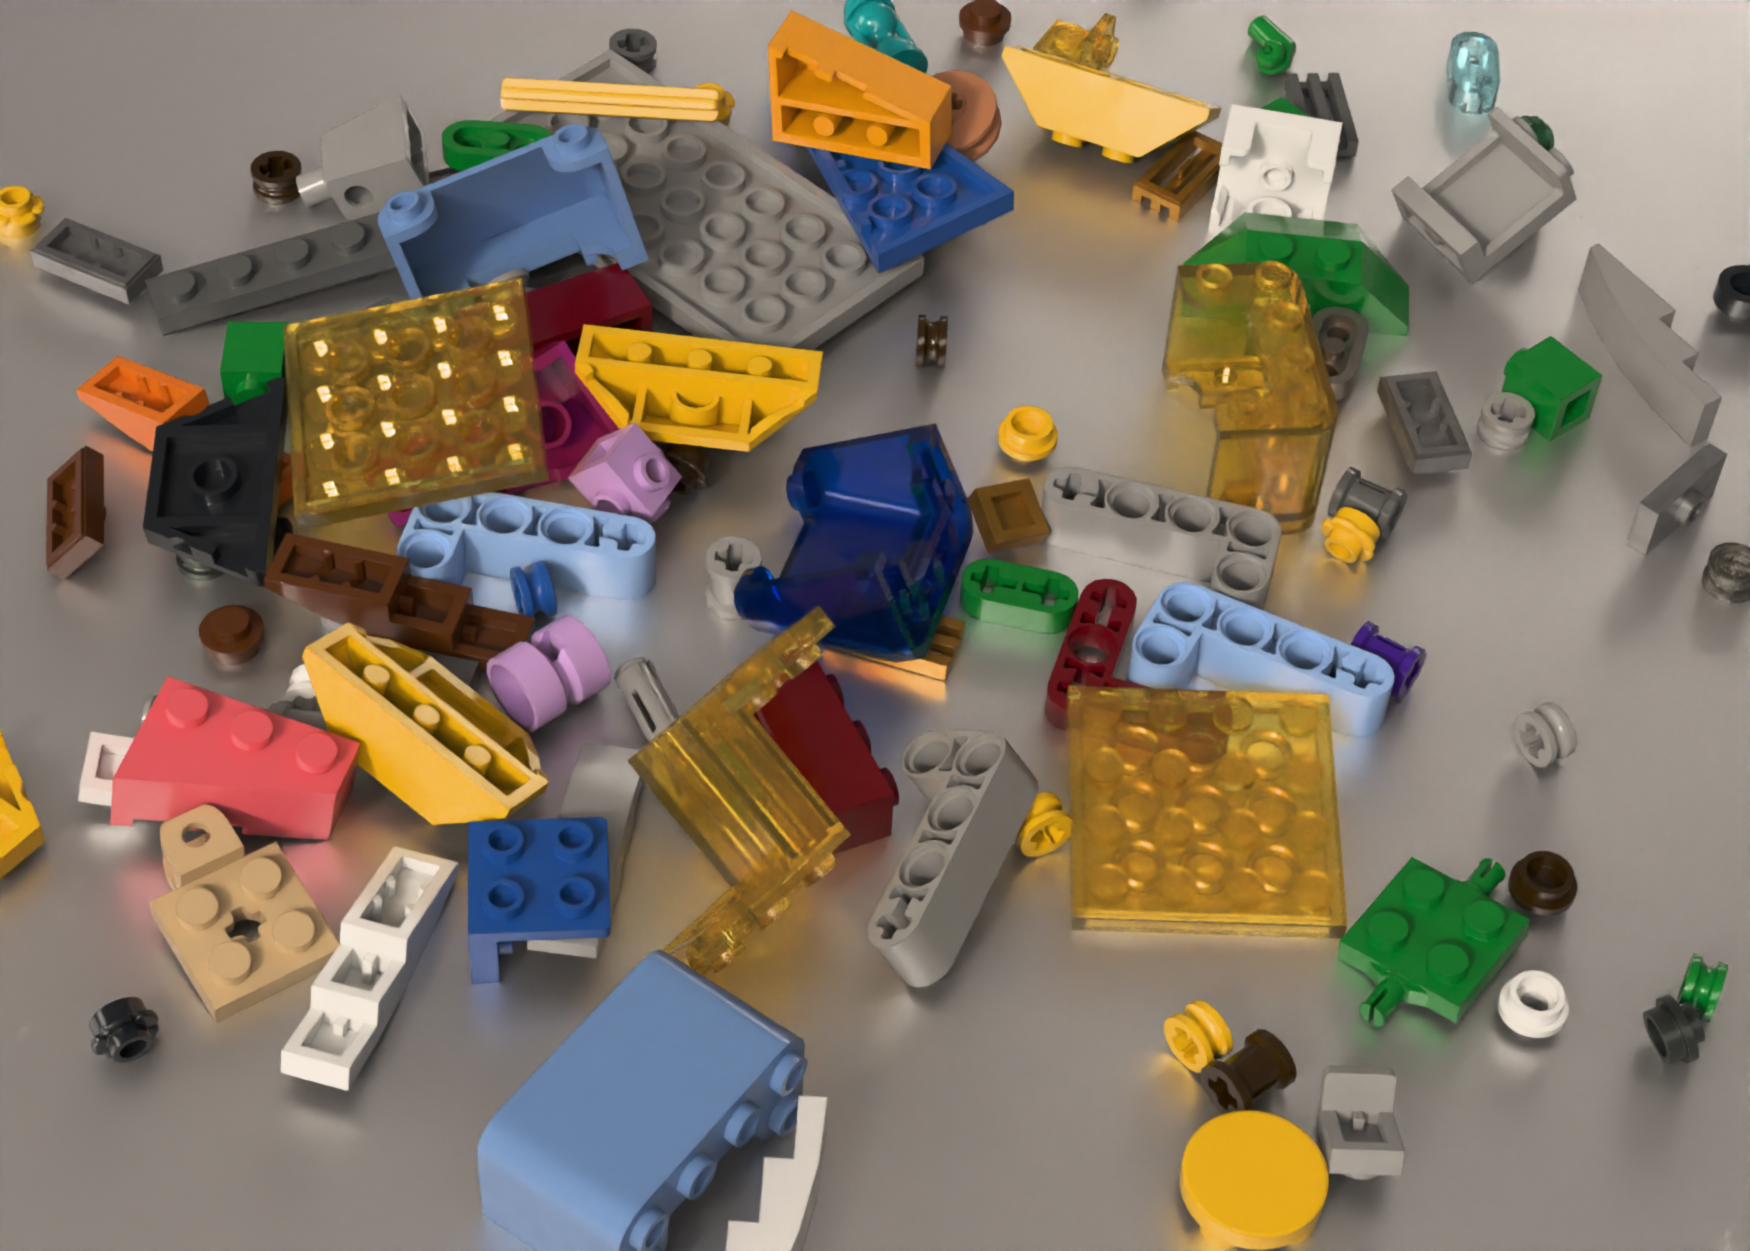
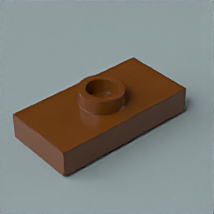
(75, 512)

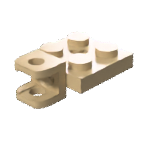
(221, 886)

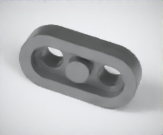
(1342, 342)

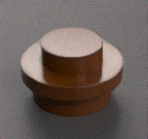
(984, 22)
(232, 634)

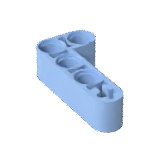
(499, 531)
(1256, 651)

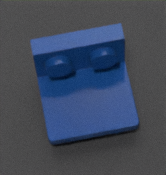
(534, 885)

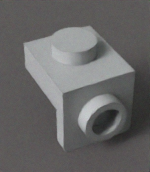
(1359, 1122)

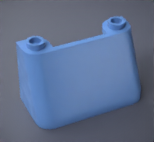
(513, 215)

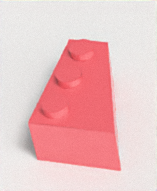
(240, 759)

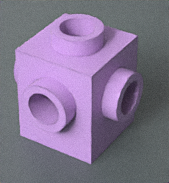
(626, 475)

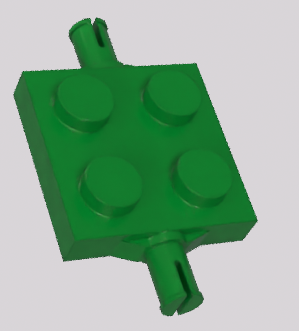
(1432, 940)

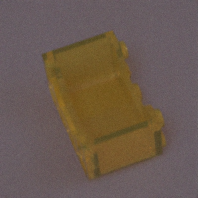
(1256, 359)

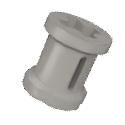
(725, 563)

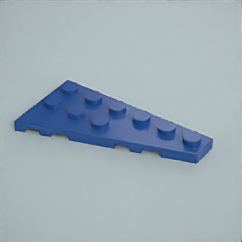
(910, 208)

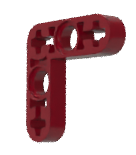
(1087, 633)

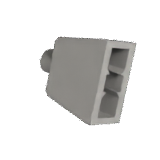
(368, 161)

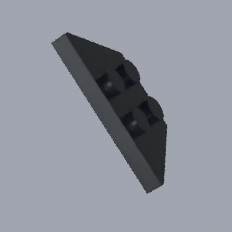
(220, 484)

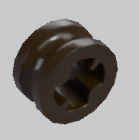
(275, 177)
(931, 341)

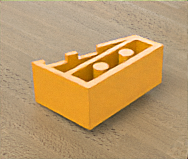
(853, 98)

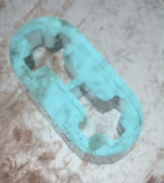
(1464, 73)

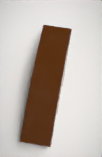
(389, 602)

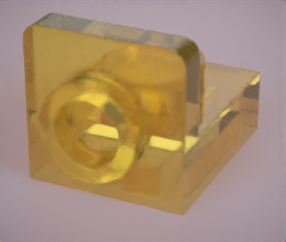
(1073, 43)

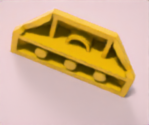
(1101, 106)
(696, 386)
(422, 729)

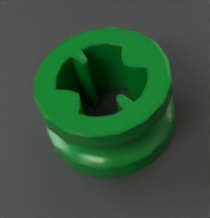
(1702, 986)

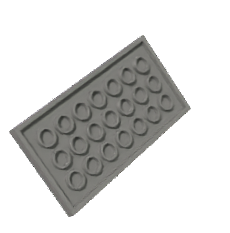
(729, 230)

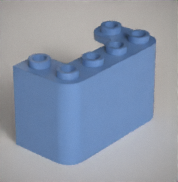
(637, 1112)

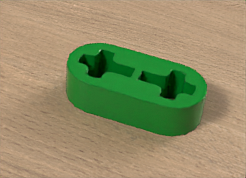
(1018, 596)

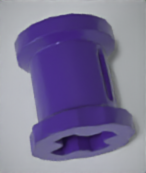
(1404, 661)

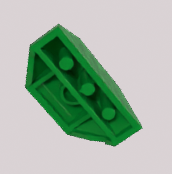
(1330, 257)

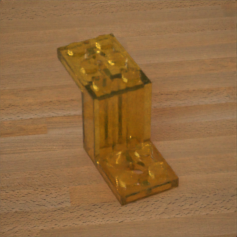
(743, 798)

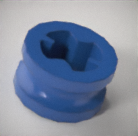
(533, 590)

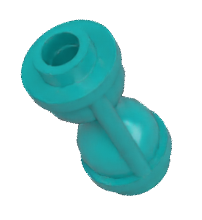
(876, 25)

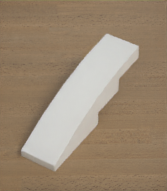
(370, 968)
(787, 1188)

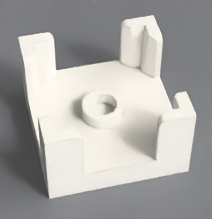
(1276, 158)

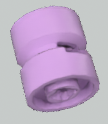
(542, 677)

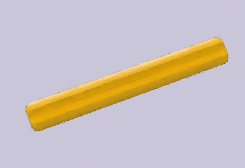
(610, 99)

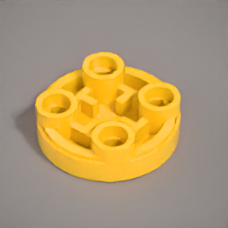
(1253, 1181)

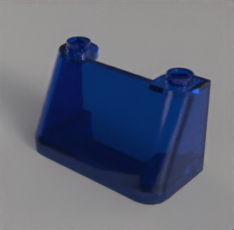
(874, 545)

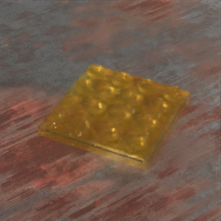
(413, 404)
(1203, 813)

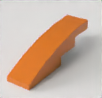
(143, 398)

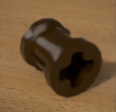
(1249, 1073)

